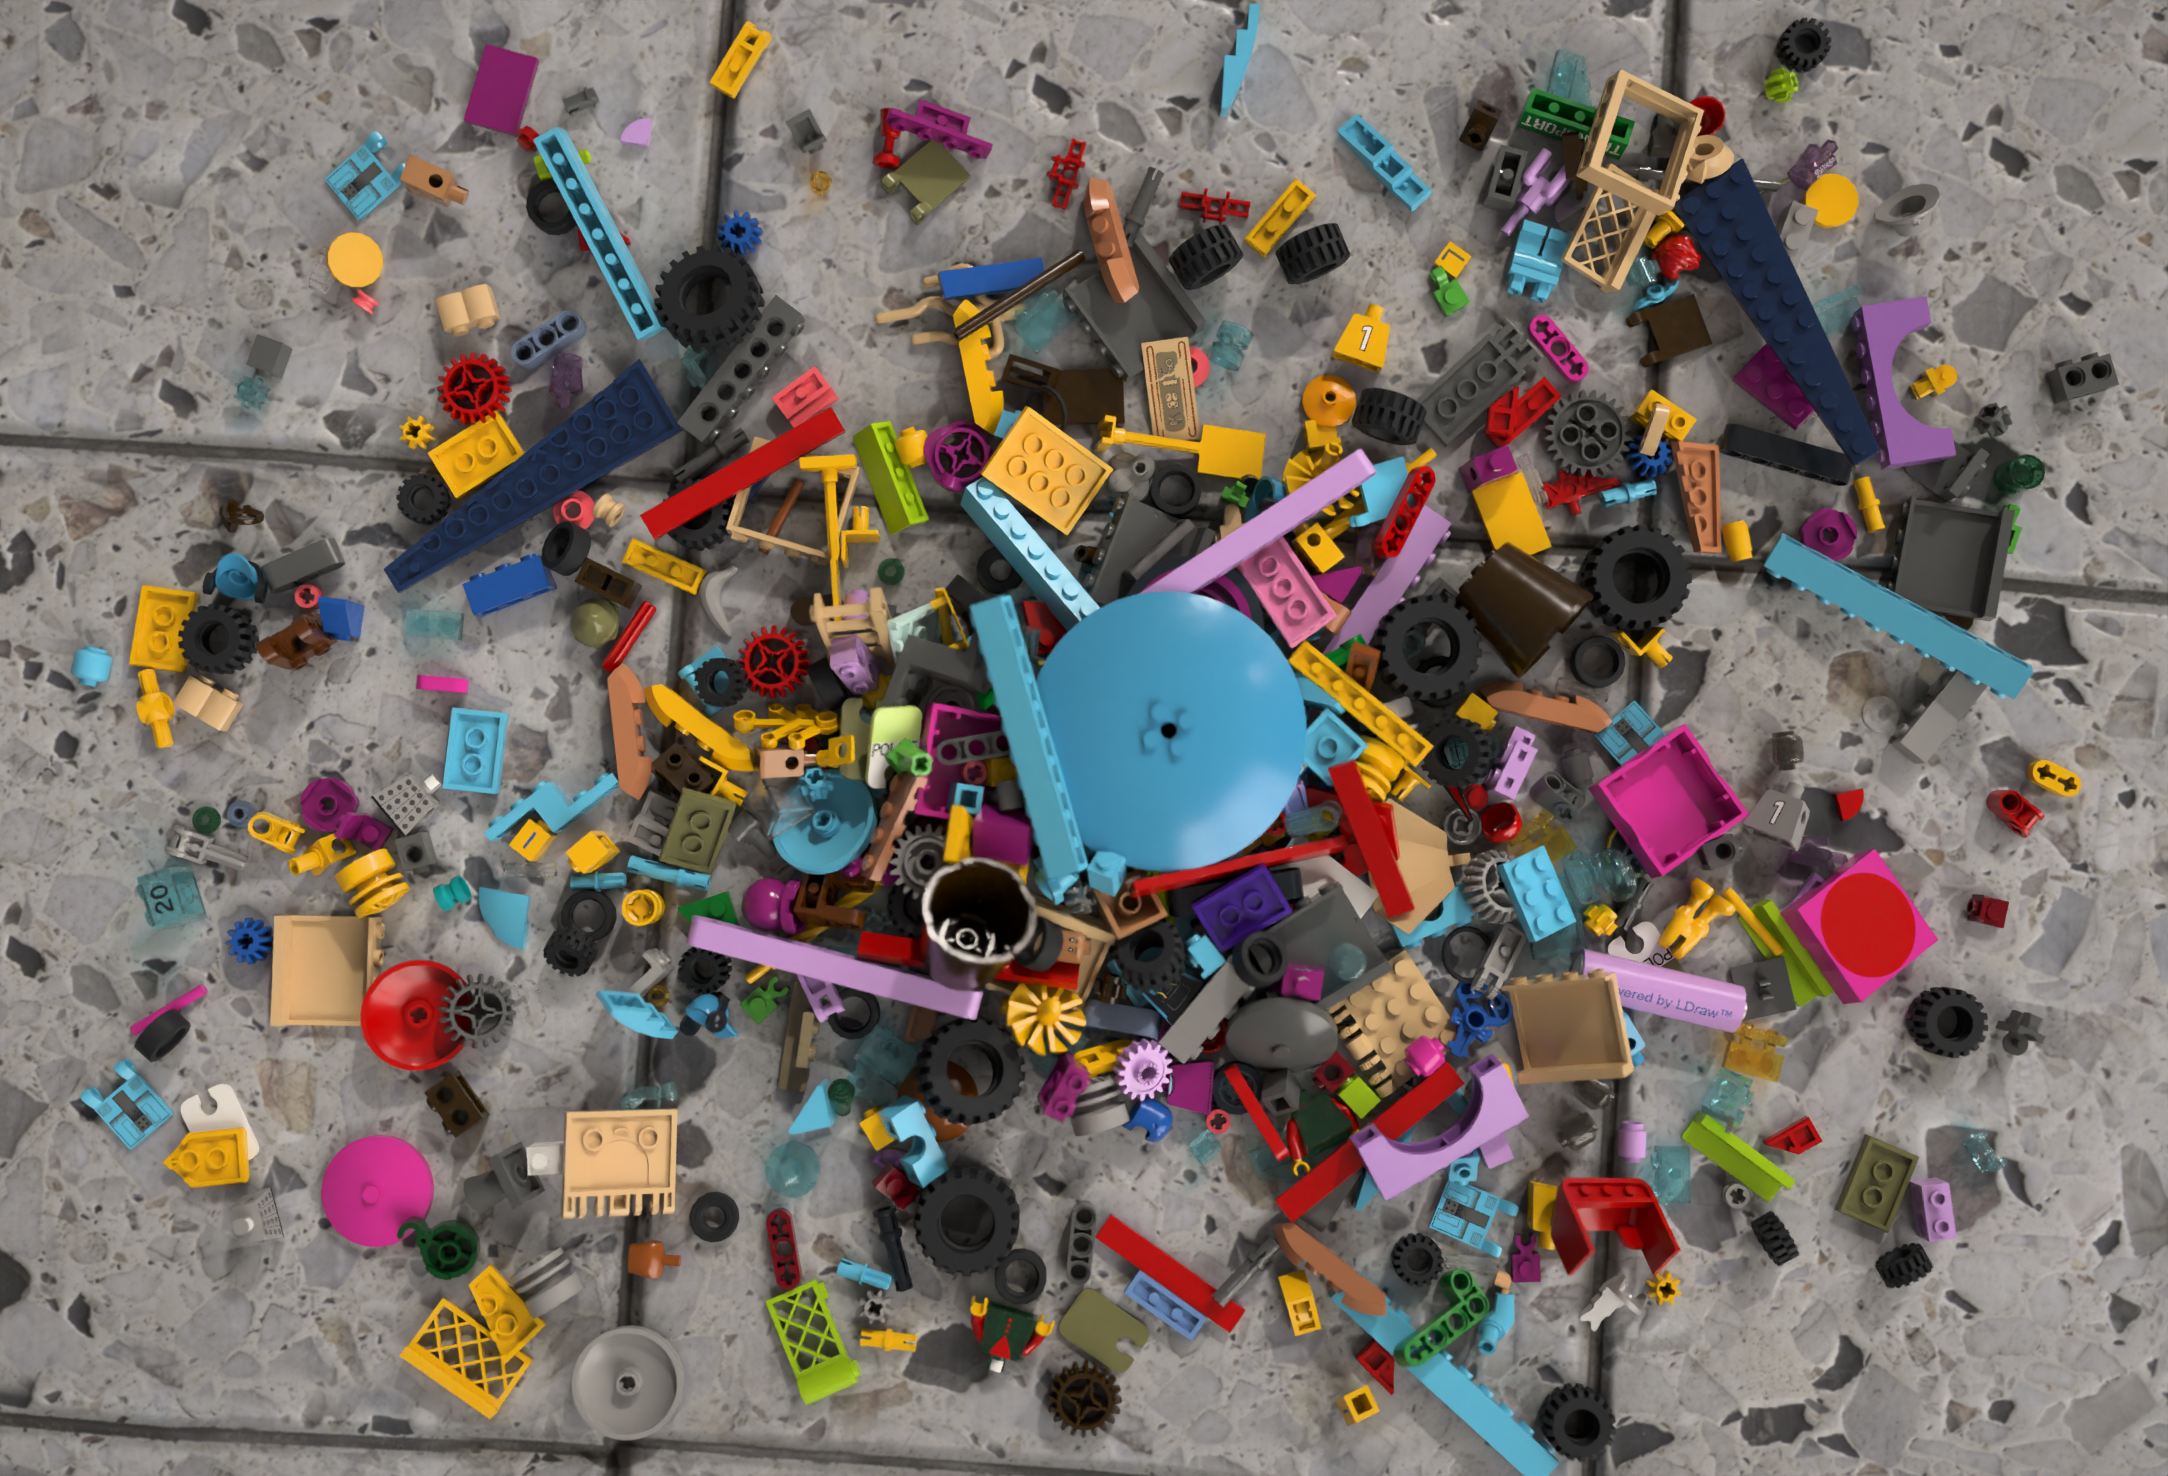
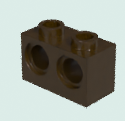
(608, 583)
(462, 1099)

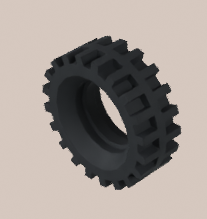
(730, 319)

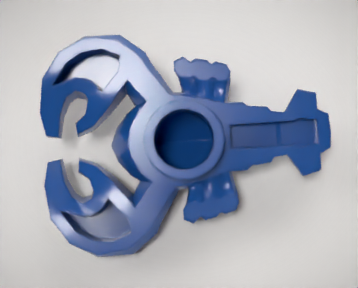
(1474, 1018)

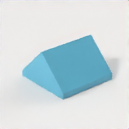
(817, 1112)

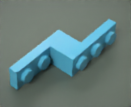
(552, 806)

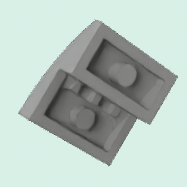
(653, 821)

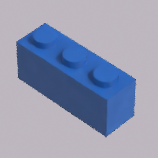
(508, 585)

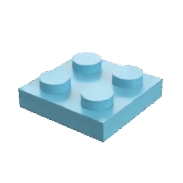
(1329, 744)

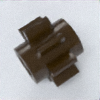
(1110, 988)

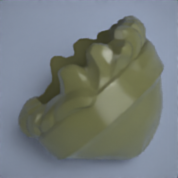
(595, 622)

